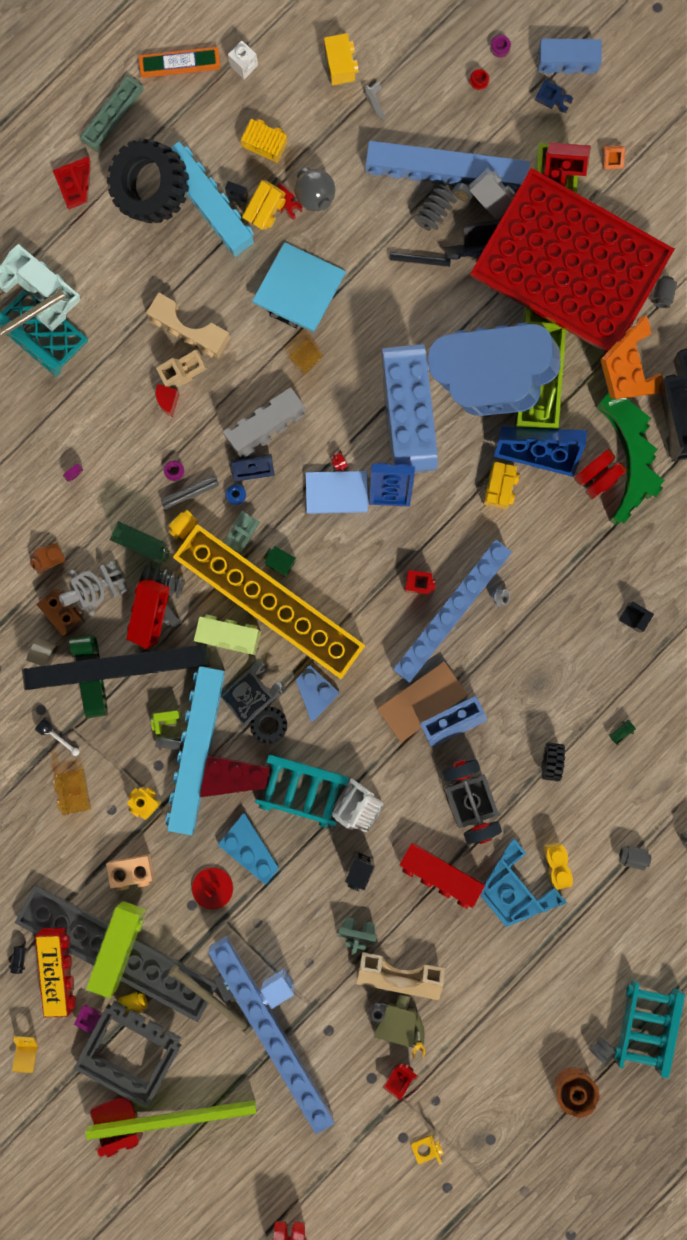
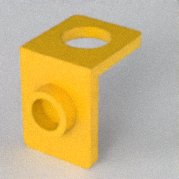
(25, 1054)
(435, 1150)

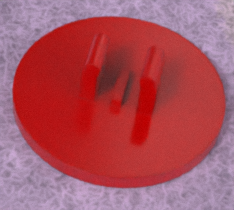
(212, 888)

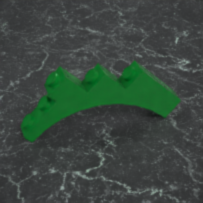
(640, 481)

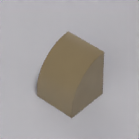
(42, 652)

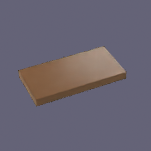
(421, 701)

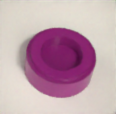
(500, 46)
(73, 472)

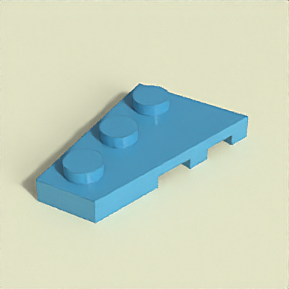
(247, 848)

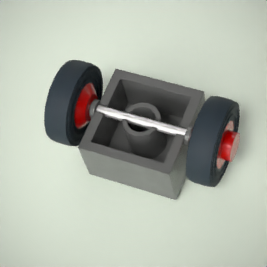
(471, 801)

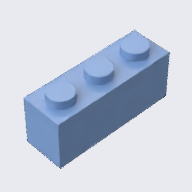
(569, 55)
(454, 721)

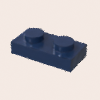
(252, 467)

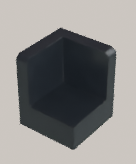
(636, 617)

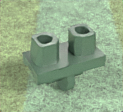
(241, 532)
(366, 936)

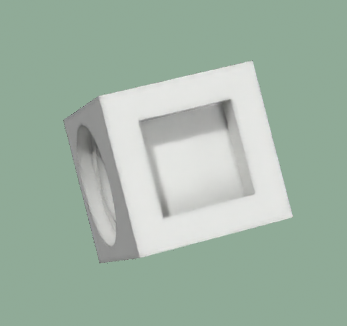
(243, 59)

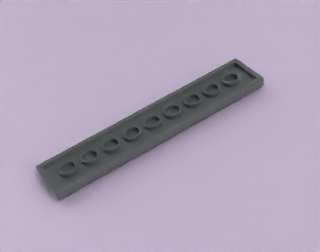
(146, 967)

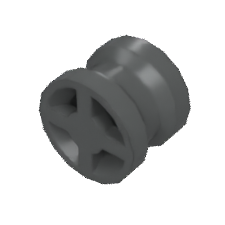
(601, 1049)

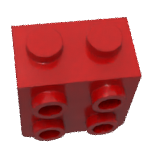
(112, 1111)

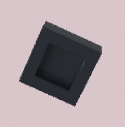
(236, 192)

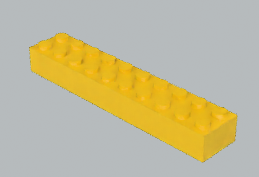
(269, 601)

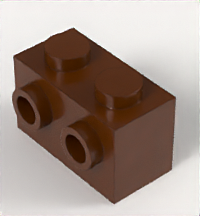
(65, 618)

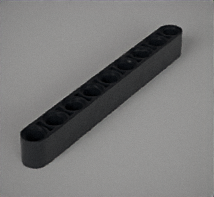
(115, 667)

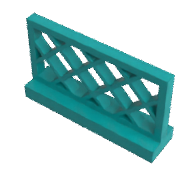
(33, 347)

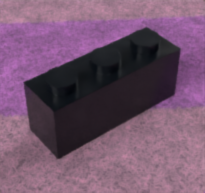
(359, 871)

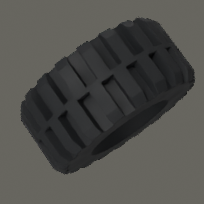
(125, 173)

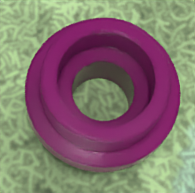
(174, 464)

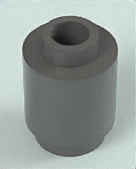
(664, 292)
(634, 857)

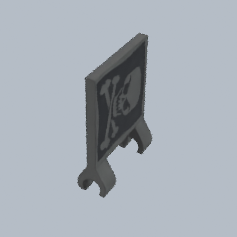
(250, 695)

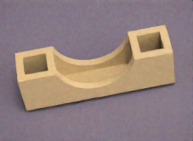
(209, 338)
(421, 982)

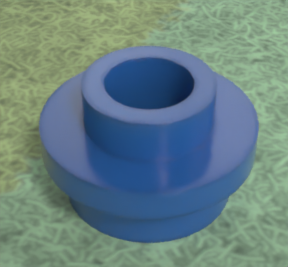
(240, 499)

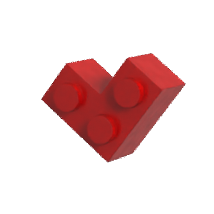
(566, 160)

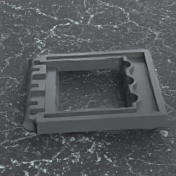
(116, 1077)

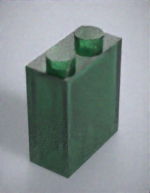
(140, 543)

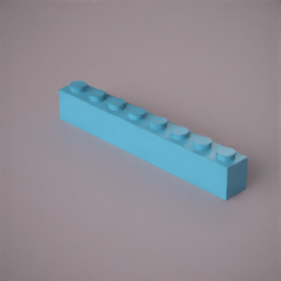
(196, 748)

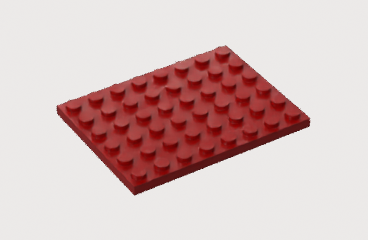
(571, 261)

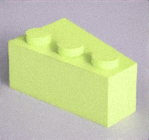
(227, 634)

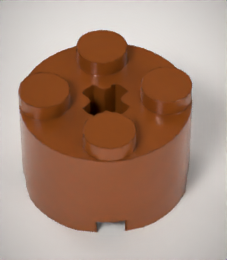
(588, 1093)

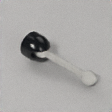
(45, 727)

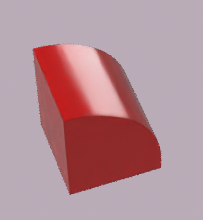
(167, 399)

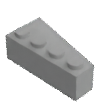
(265, 423)

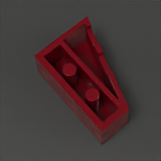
(232, 776)

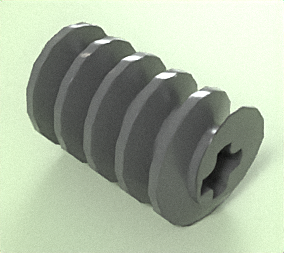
(435, 207)
(175, 583)

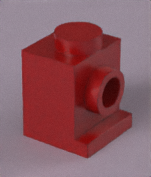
(414, 576)

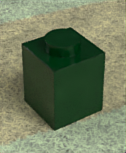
(279, 561)

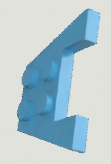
(509, 896)

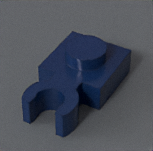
(550, 95)

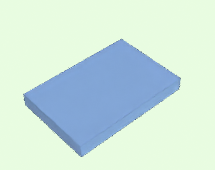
(336, 492)

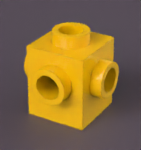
(149, 798)

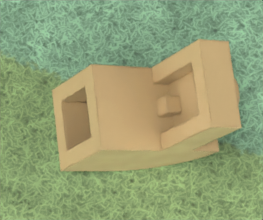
(181, 371)

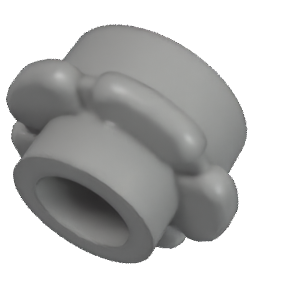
(501, 597)

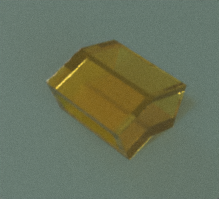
(305, 356)

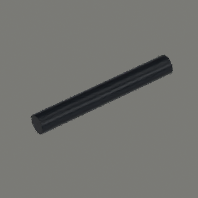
(420, 259)

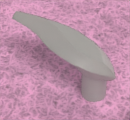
(373, 100)

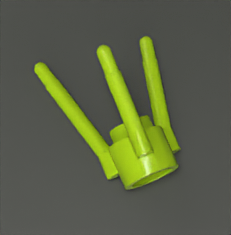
(542, 412)

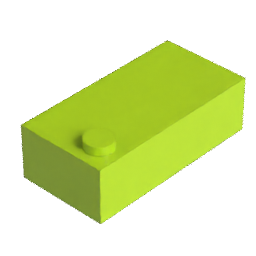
(116, 949)

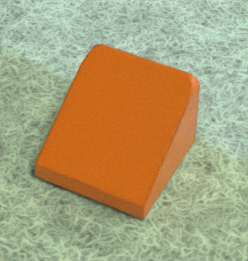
(613, 157)

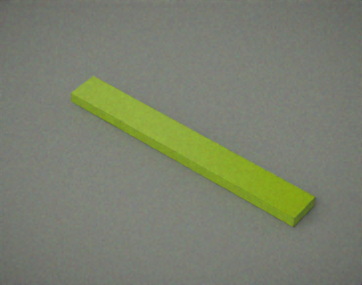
(170, 1120)

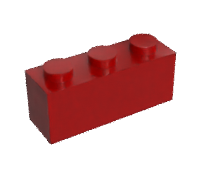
(147, 613)

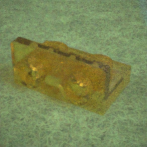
(72, 792)

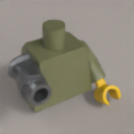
(399, 1023)

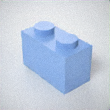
(277, 989)

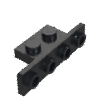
(474, 240)

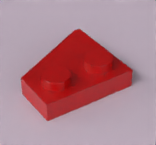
(74, 181)

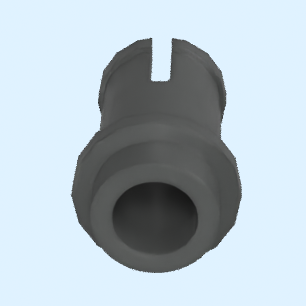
(168, 742)

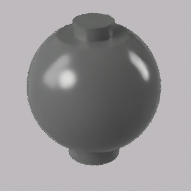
(314, 189)

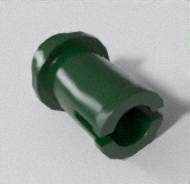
(622, 732)

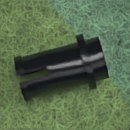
(17, 964)

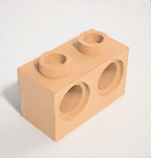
(129, 867)

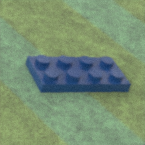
(391, 484)

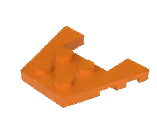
(624, 368)

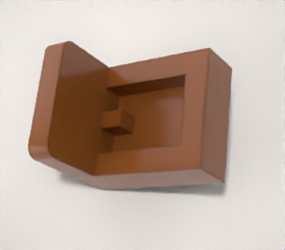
(46, 558)

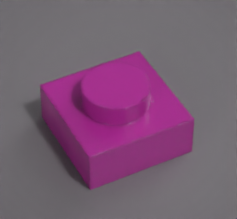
(88, 1018)

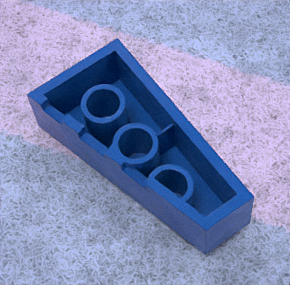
(542, 447)

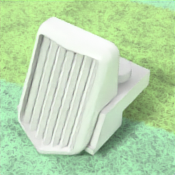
(357, 807)

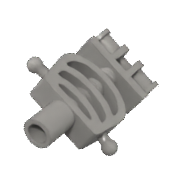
(80, 594)

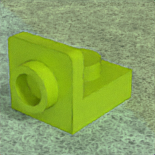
(167, 717)

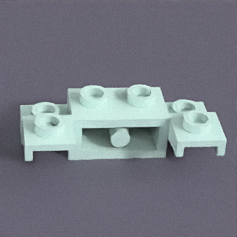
(40, 282)

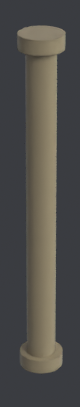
(32, 312)
(175, 972)

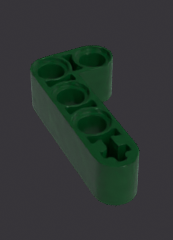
(92, 692)

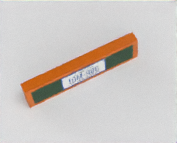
(179, 62)

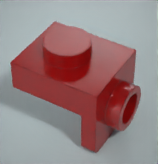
(399, 1080)

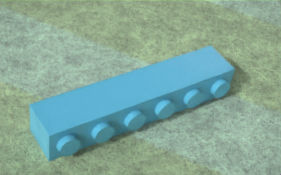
(214, 205)

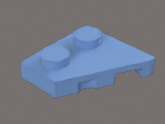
(315, 691)

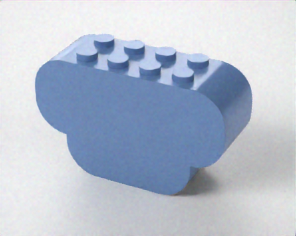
(495, 367)
(409, 407)

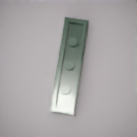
(111, 113)

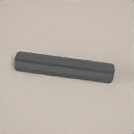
(189, 492)

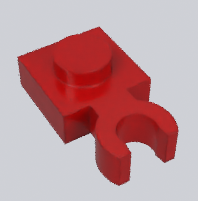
(289, 205)

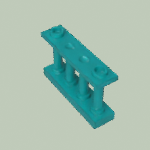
(297, 769)
(670, 1022)

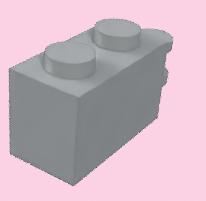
(492, 193)

